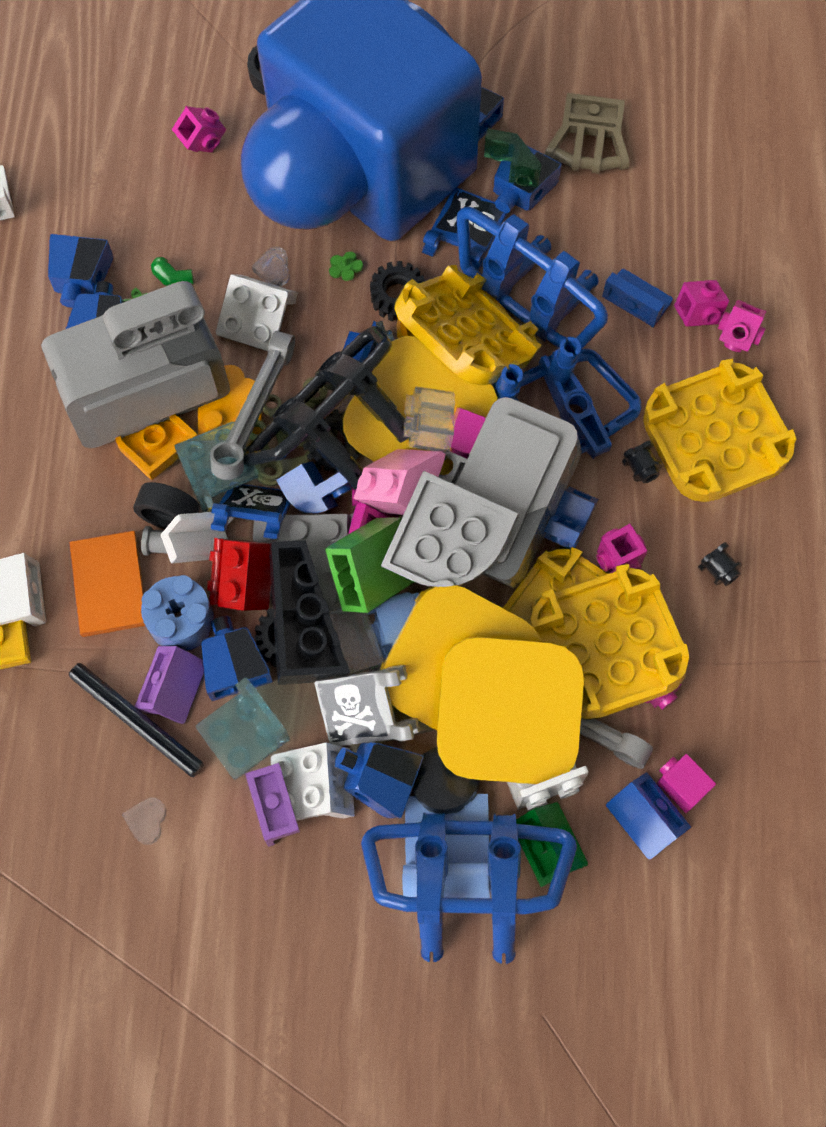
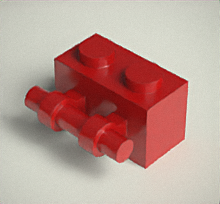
(240, 575)

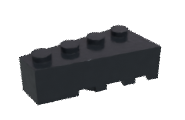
(303, 628)

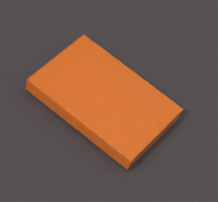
(107, 583)

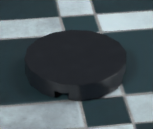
(440, 788)

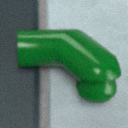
(167, 274)

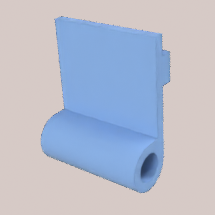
(466, 853)

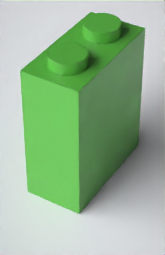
(358, 569)

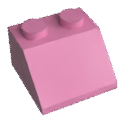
(393, 478)

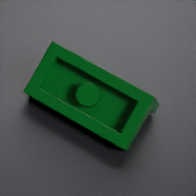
(545, 855)

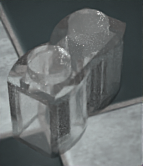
(430, 419)

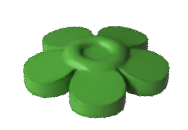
(345, 266)

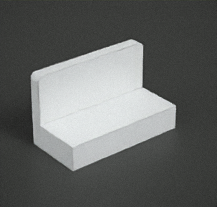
(191, 537)
(21, 590)

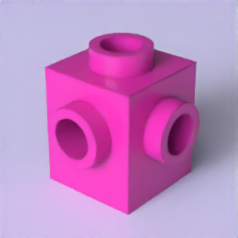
(199, 129)
(701, 303)
(749, 319)
(624, 543)

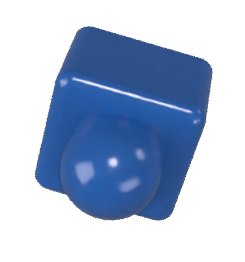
(361, 116)

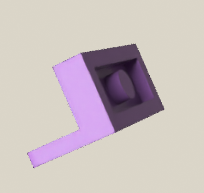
(171, 683)
(272, 803)

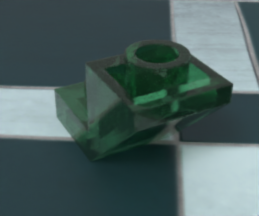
(508, 146)

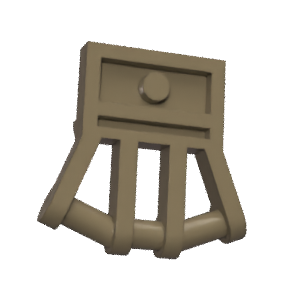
(592, 117)

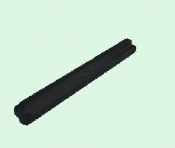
(136, 720)

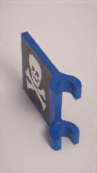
(446, 225)
(253, 504)

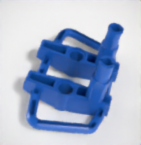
(512, 258)
(567, 390)
(503, 871)

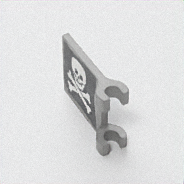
(360, 707)

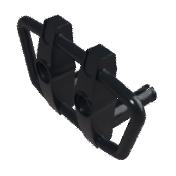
(344, 377)

